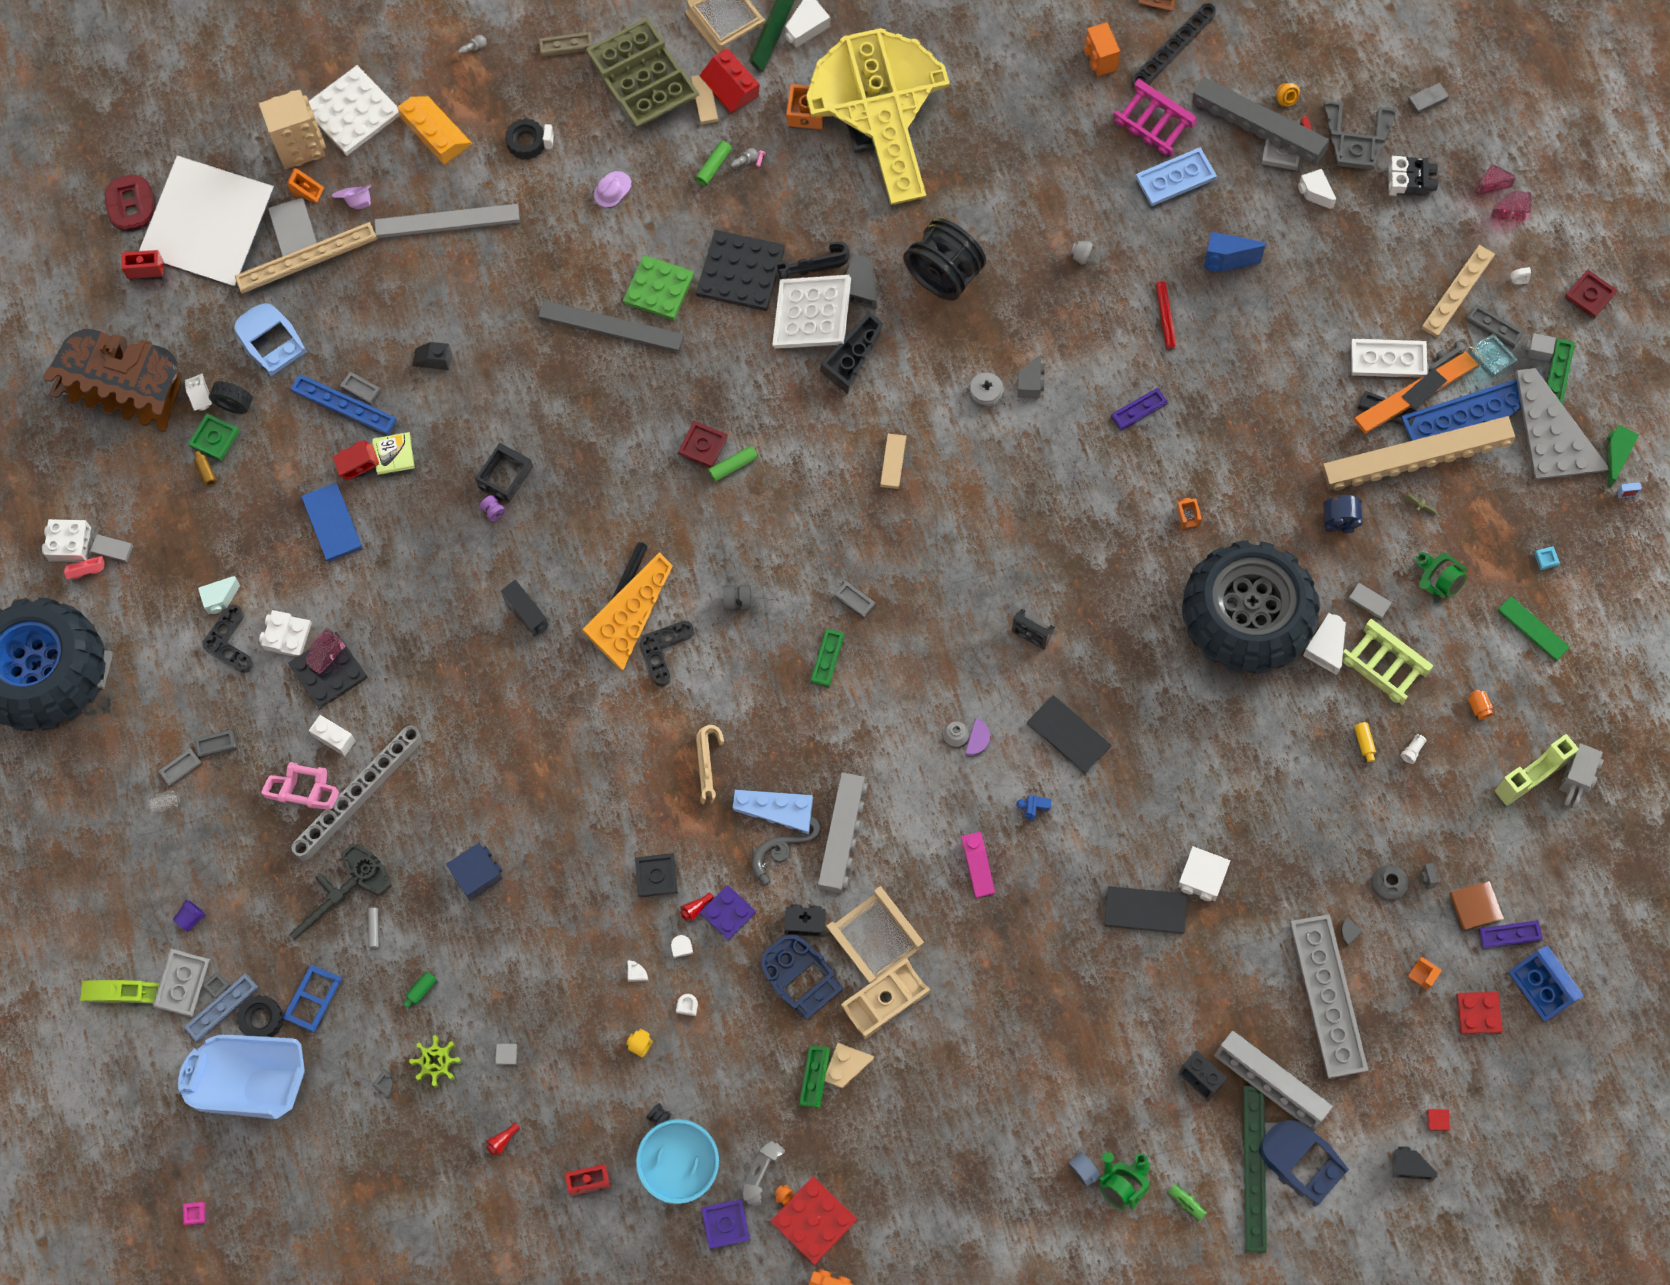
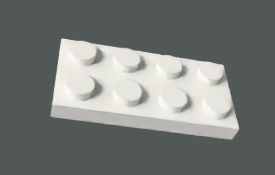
(1388, 358)

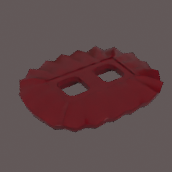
(117, 206)

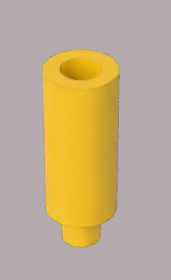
(1365, 741)

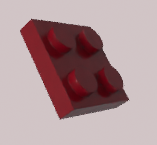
(1591, 294)
(702, 444)

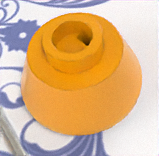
(1287, 94)

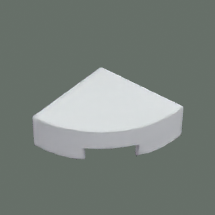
(636, 972)

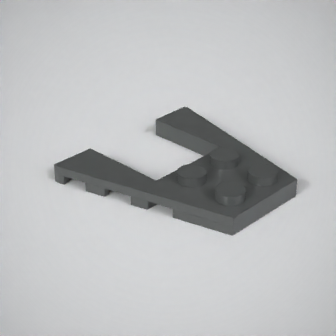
(1357, 149)

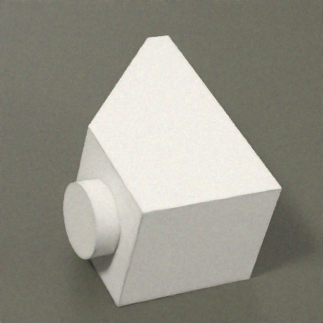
(1317, 189)
(198, 392)

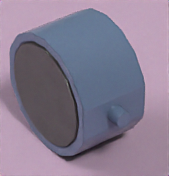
(1083, 1169)

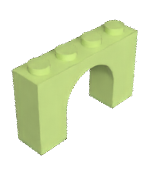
(1522, 781)

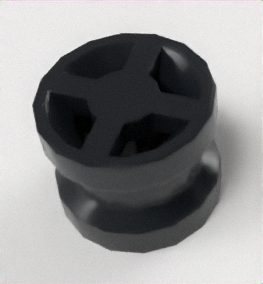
(658, 1114)

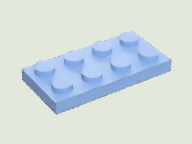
(1175, 176)

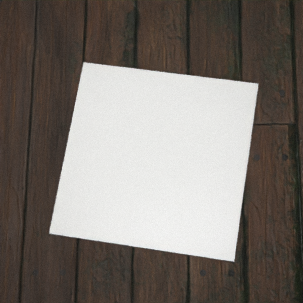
(206, 220)

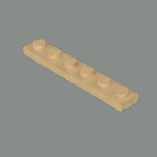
(1458, 291)

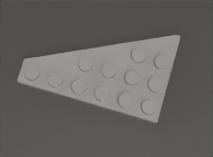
(1552, 435)

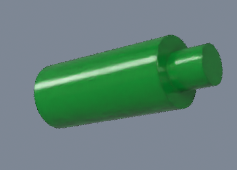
(419, 989)

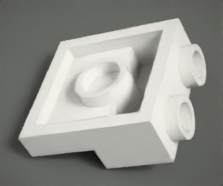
(285, 634)

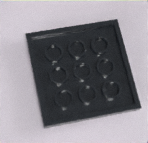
(740, 270)

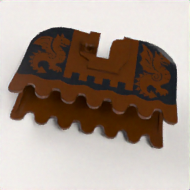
(106, 371)

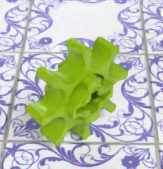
(441, 1055)

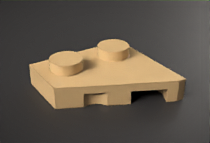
(846, 1065)

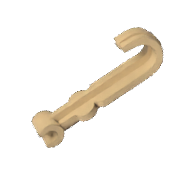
(704, 760)

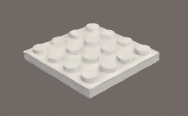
(352, 110)
(811, 311)

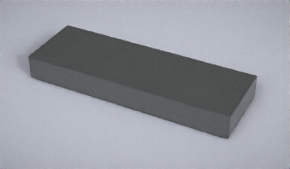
(1494, 325)

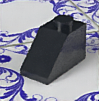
(433, 356)
(1411, 1165)

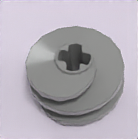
(986, 397)

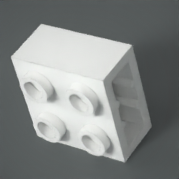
(66, 540)
(1203, 874)

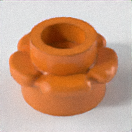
(783, 1194)

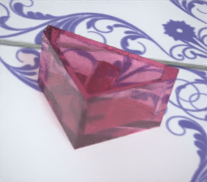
(1495, 179)

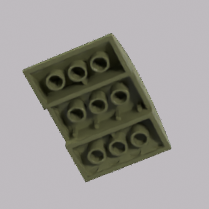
(641, 73)

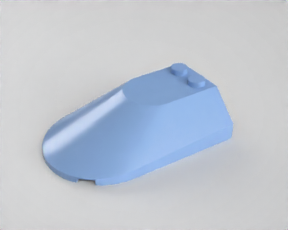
(243, 1075)

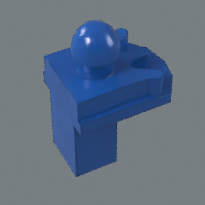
(1032, 804)

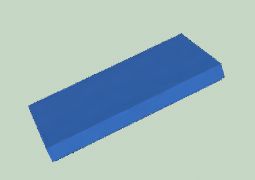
(332, 522)

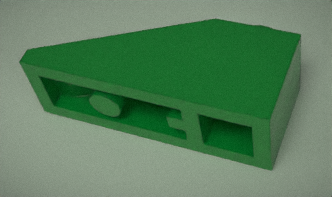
(1618, 449)

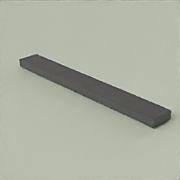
(611, 326)

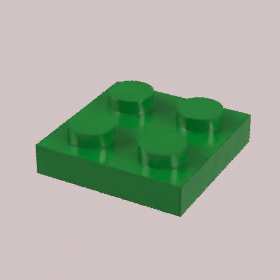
(214, 437)

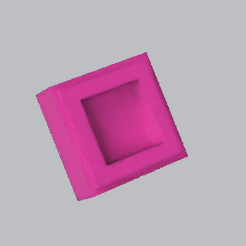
(194, 1213)

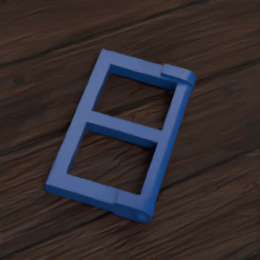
(300, 993)

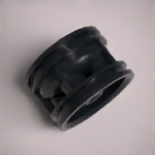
(945, 259)

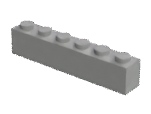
(841, 833)
(1273, 1081)

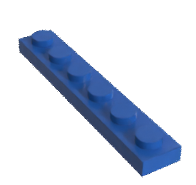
(343, 404)

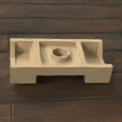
(867, 1009)

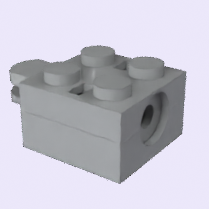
(1580, 774)

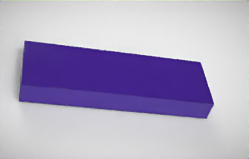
(1139, 409)
(1510, 934)

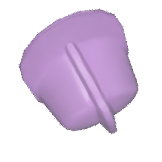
(612, 188)
(355, 197)

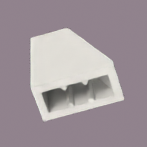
(806, 23)
(1328, 644)

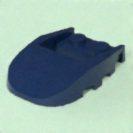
(788, 960)
(1287, 1145)

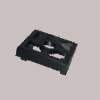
(1031, 630)

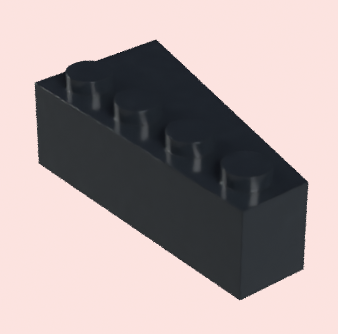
(848, 358)

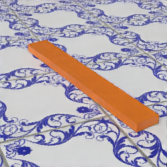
(1396, 404)

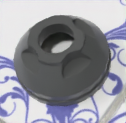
(1386, 891)

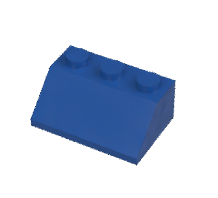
(1546, 983)

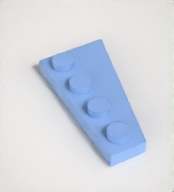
(781, 808)

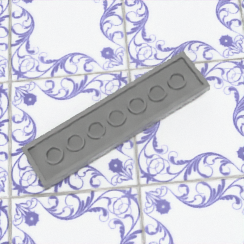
(1328, 996)

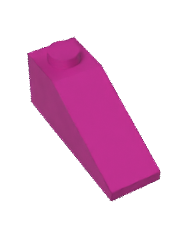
(977, 864)

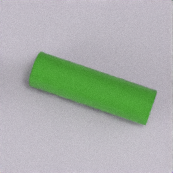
(713, 163)
(732, 463)

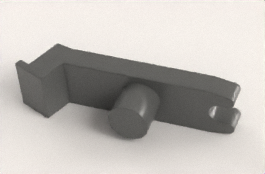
(1444, 358)

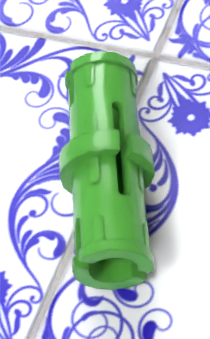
(1187, 1202)

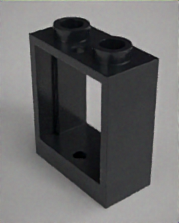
(511, 456)
(1200, 1069)

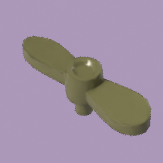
(1420, 504)

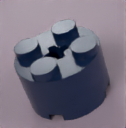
(1342, 514)

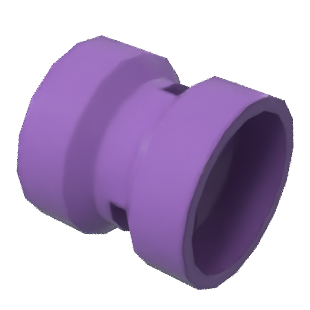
(492, 508)

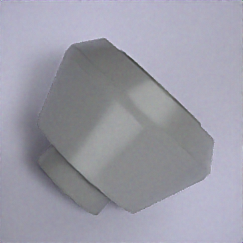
(1082, 251)
(956, 734)

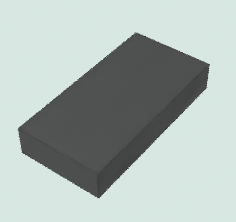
(215, 744)

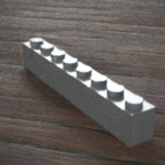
(1260, 120)

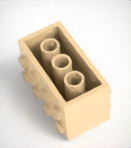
(293, 129)

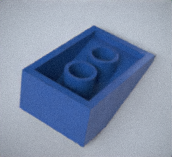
(1232, 252)

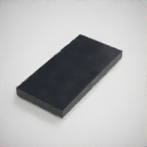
(1069, 734)
(1145, 909)

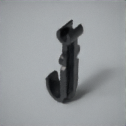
(816, 264)

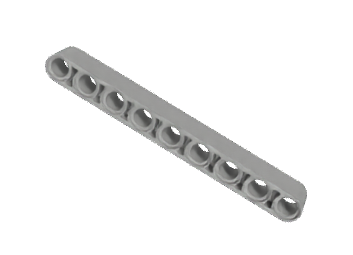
(355, 802)

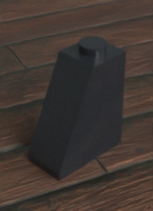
(524, 608)

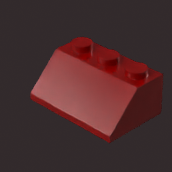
(730, 81)

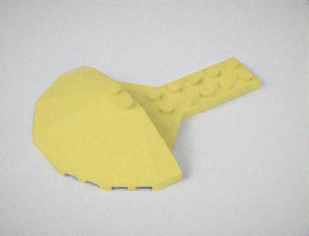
(878, 87)

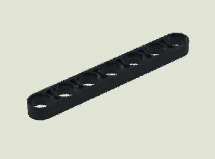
(1177, 39)

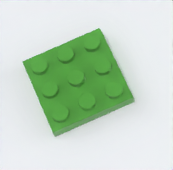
(658, 287)

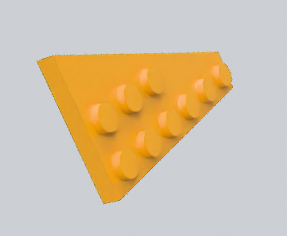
(624, 617)

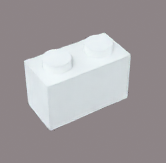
(332, 735)

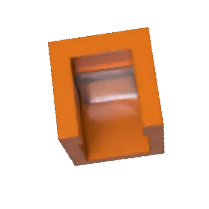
(1188, 513)

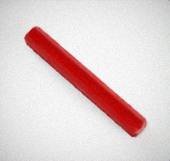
(1165, 313)

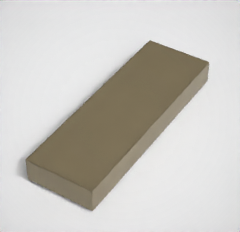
(565, 44)

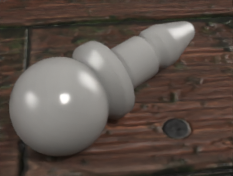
(474, 44)
(748, 156)

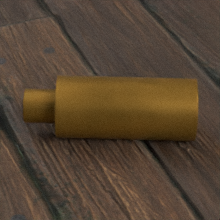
(204, 469)

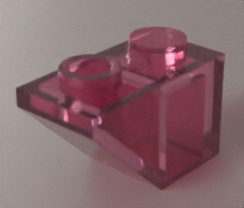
(1514, 206)
(324, 650)

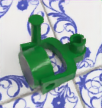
(1448, 582)
(1118, 1189)

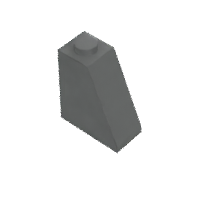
(862, 282)

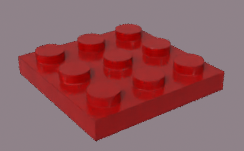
(813, 1220)

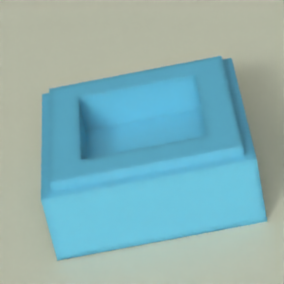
(1546, 558)

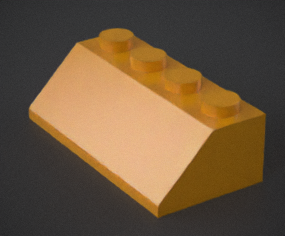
(433, 128)

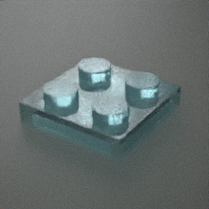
(1492, 355)

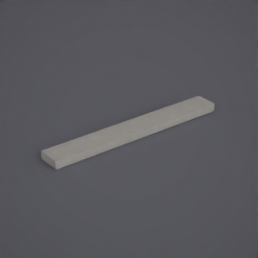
(447, 220)

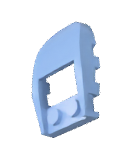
(259, 321)

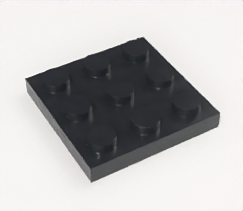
(333, 681)

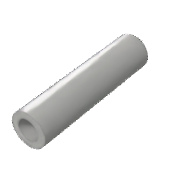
(372, 928)

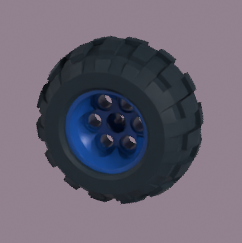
(62, 683)

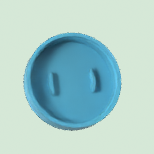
(677, 1161)

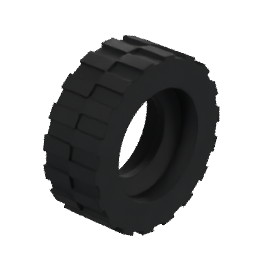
(521, 126)
(230, 397)
(253, 1004)

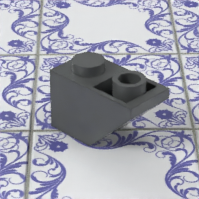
(1030, 379)

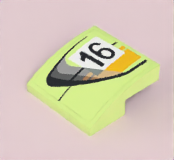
(394, 453)

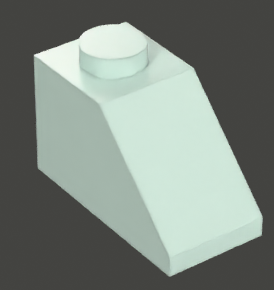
(218, 594)

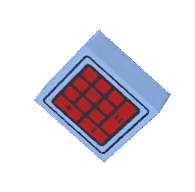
(1629, 490)

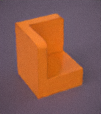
(1424, 973)

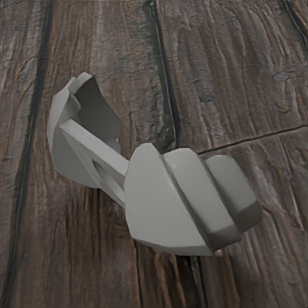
(751, 1190)

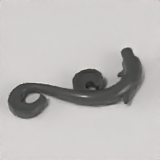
(779, 856)

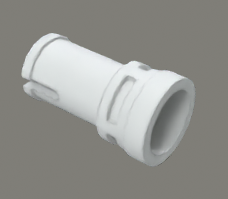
(1411, 752)

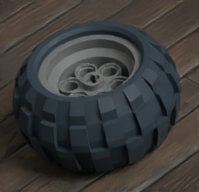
(1250, 645)

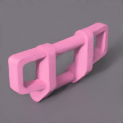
(285, 794)

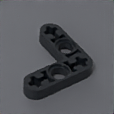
(658, 643)
(222, 645)

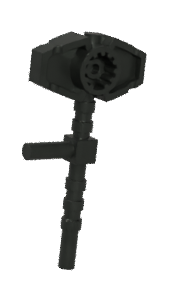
(365, 871)

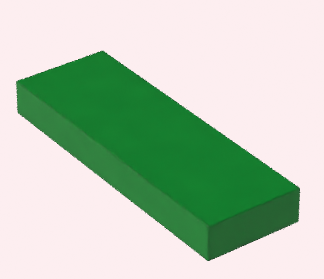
(827, 658)
(814, 1077)

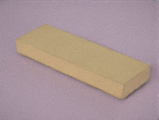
(705, 101)
(893, 461)

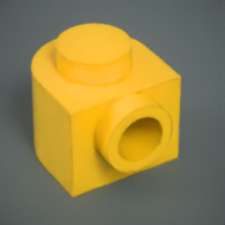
(639, 1043)

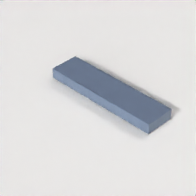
(221, 1008)

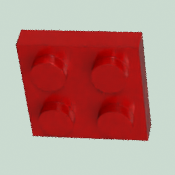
(1479, 1013)

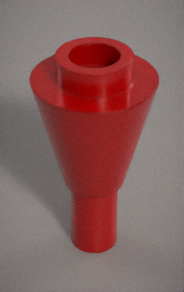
(692, 909)
(498, 1142)

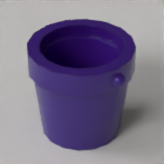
(188, 915)

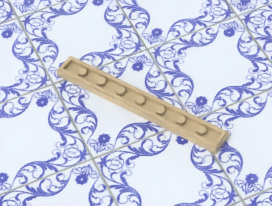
(305, 257)

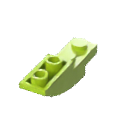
(118, 991)

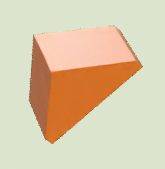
(304, 187)

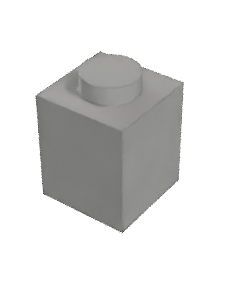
(1540, 347)

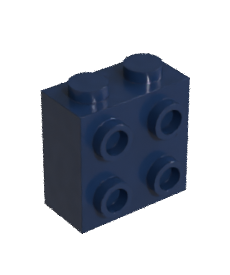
(475, 870)

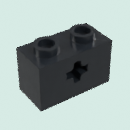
(794, 921)

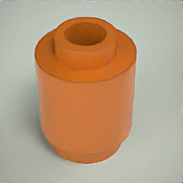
(1480, 704)

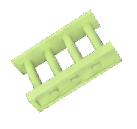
(1389, 643)

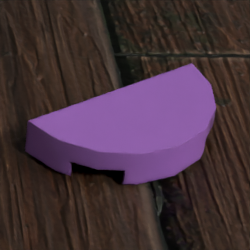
(979, 738)

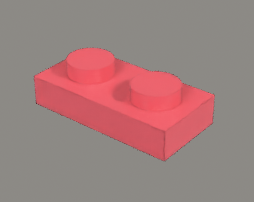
(84, 567)

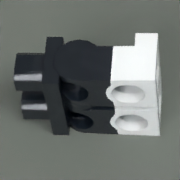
(1411, 175)

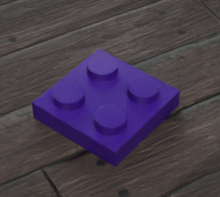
(728, 912)
(725, 1224)

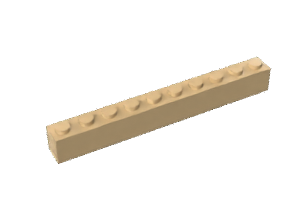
(1419, 453)

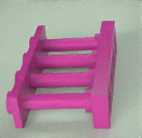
(1157, 100)

